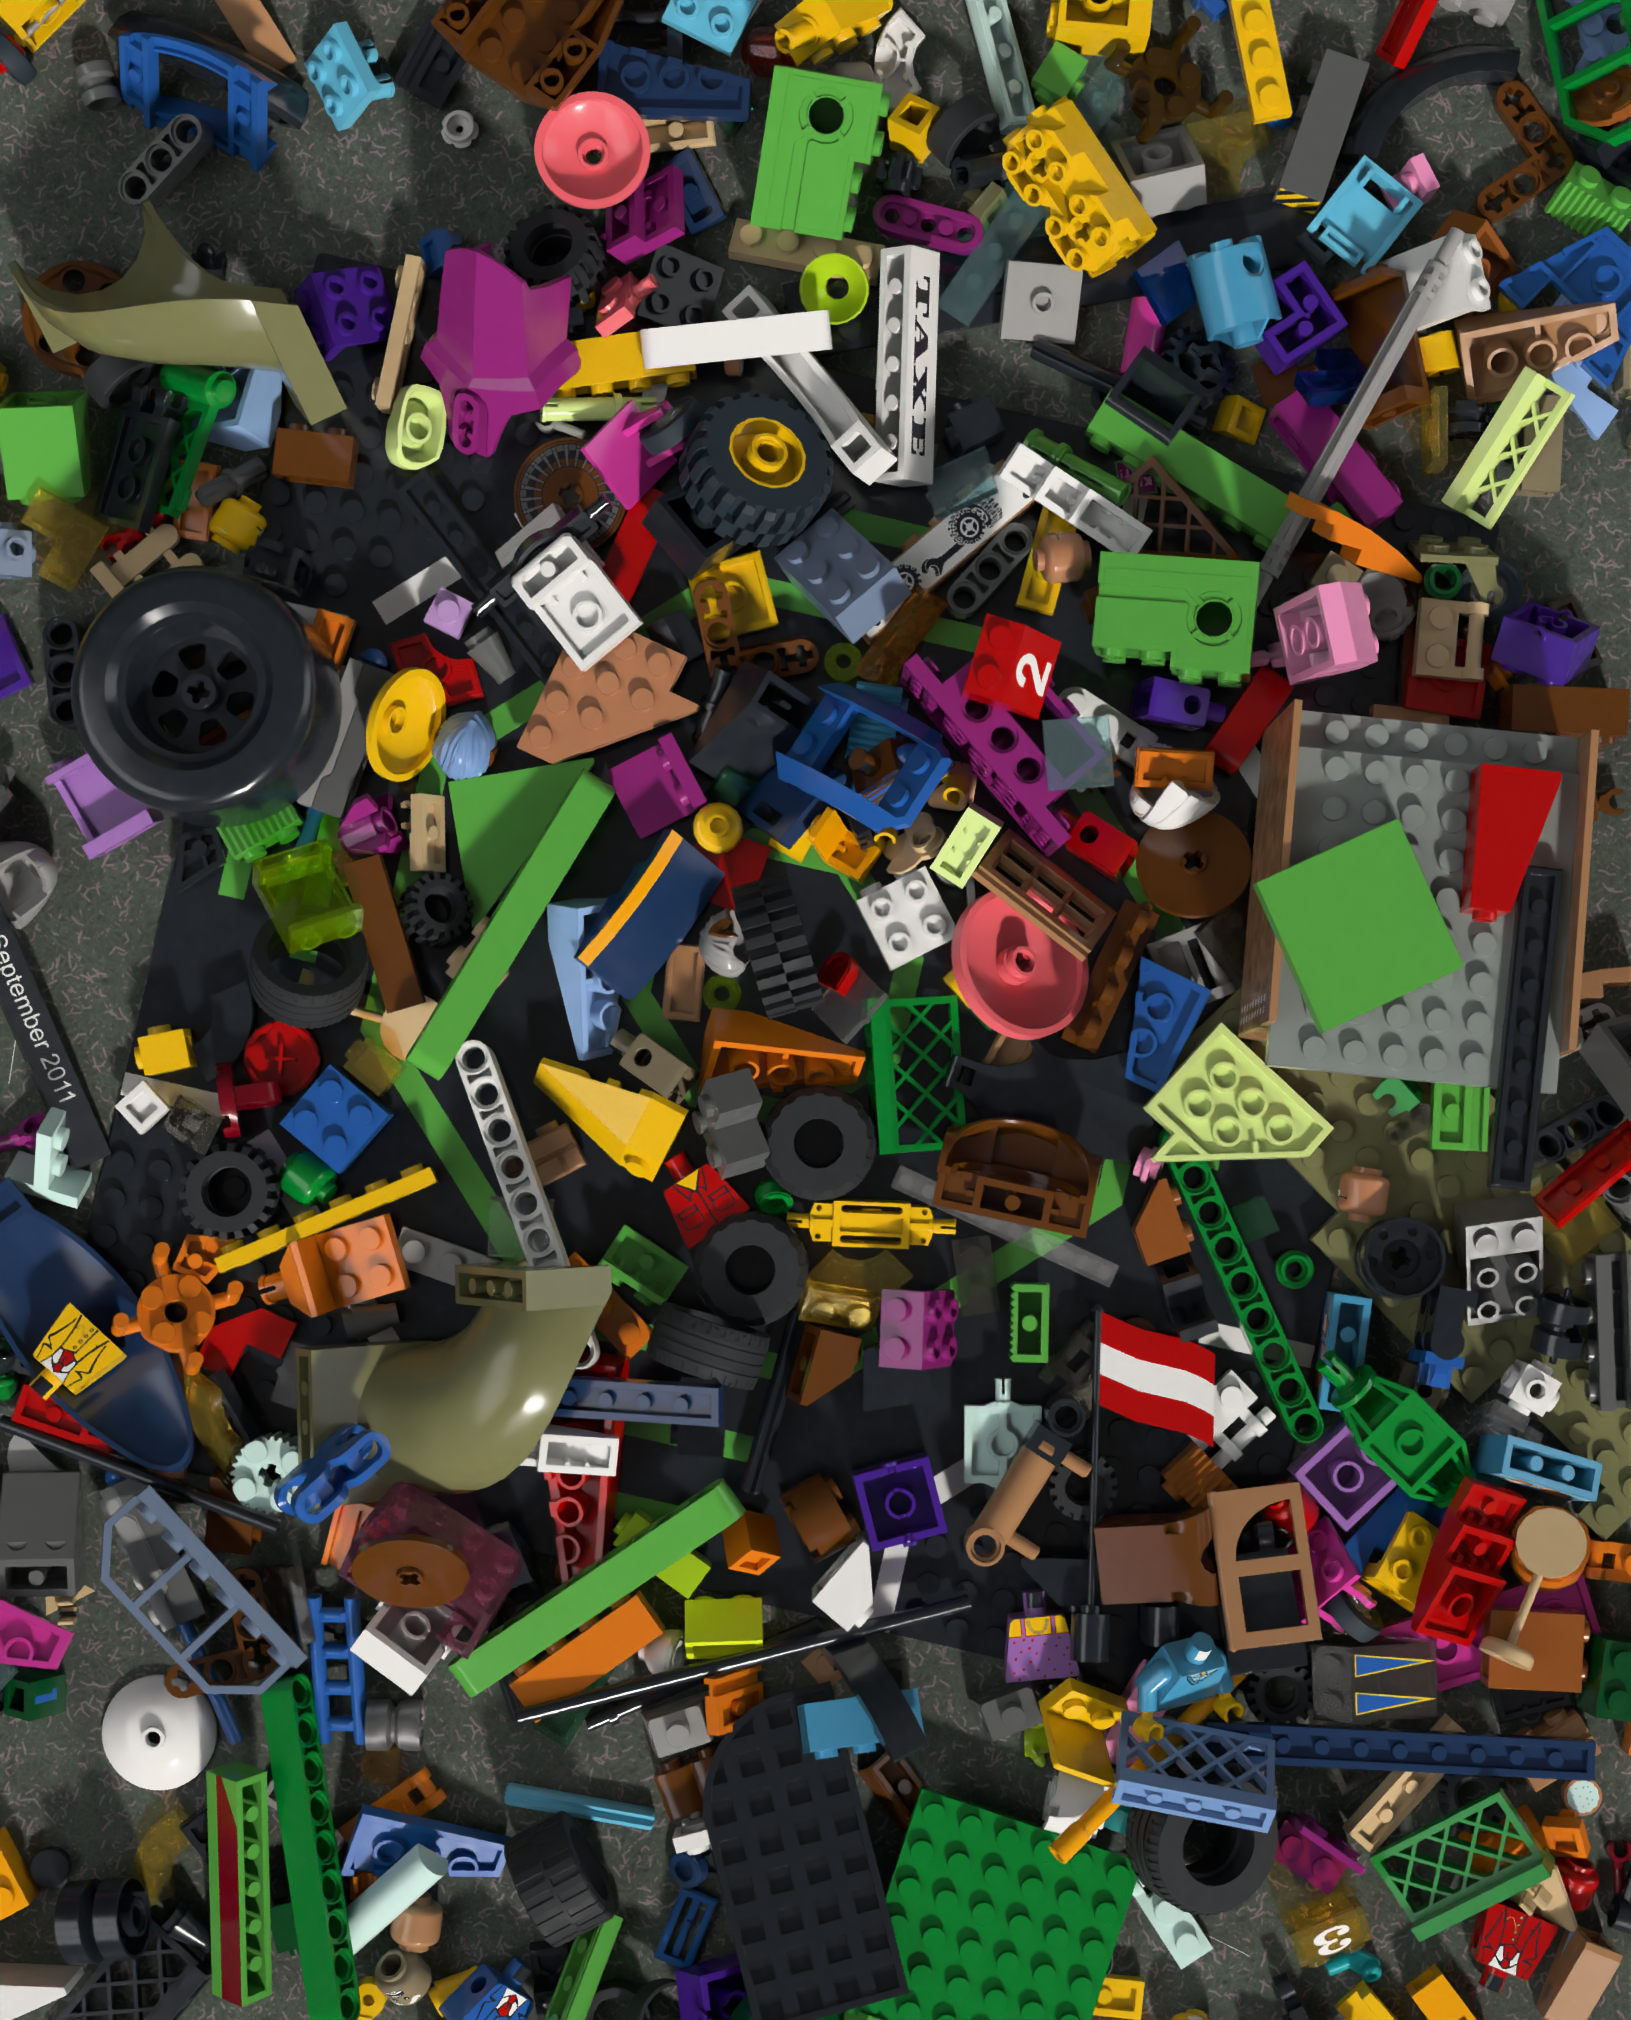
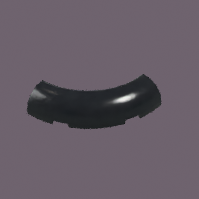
(1422, 78)
(286, 101)

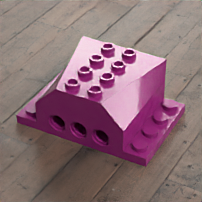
(998, 746)

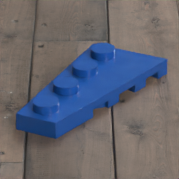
(386, 1836)

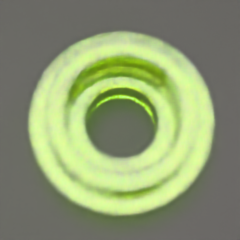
(834, 670)
(721, 981)

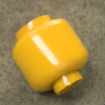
(237, 524)
(718, 827)

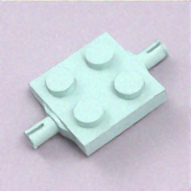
(995, 1434)

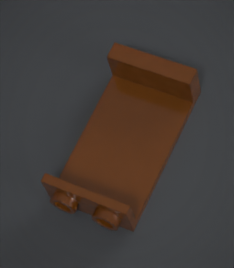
(1370, 310)

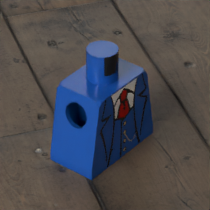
(491, 1994)

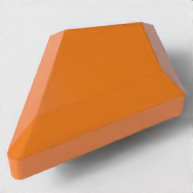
(198, 1256)

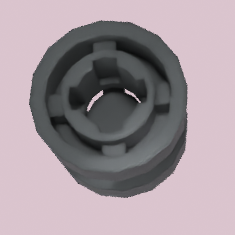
(97, 85)

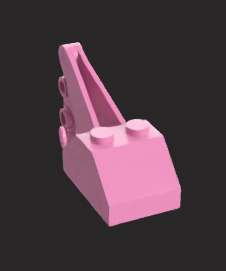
(1322, 633)

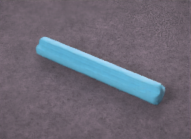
(579, 1806)

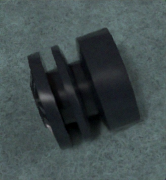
(1418, 1246)

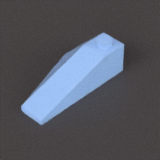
(253, 414)
(587, 999)

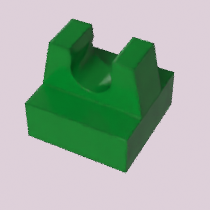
(1406, 1093)

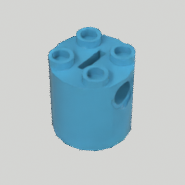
(1235, 291)

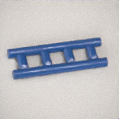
(321, 1684)

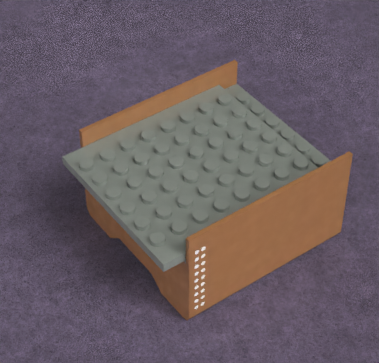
(1351, 773)

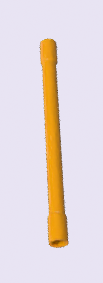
(1079, 1832)

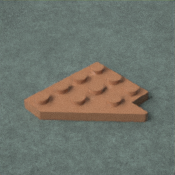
(608, 702)

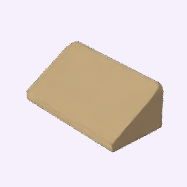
(679, 134)

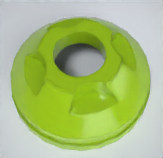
(814, 287)

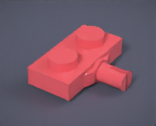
(620, 300)

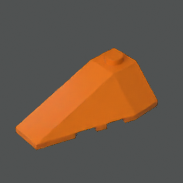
(774, 1053)

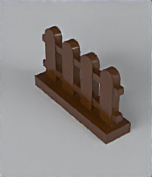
(1111, 974)

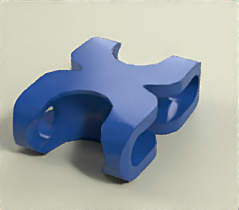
(332, 1473)

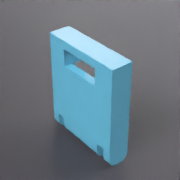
(1358, 222)

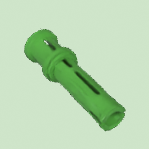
(1083, 471)

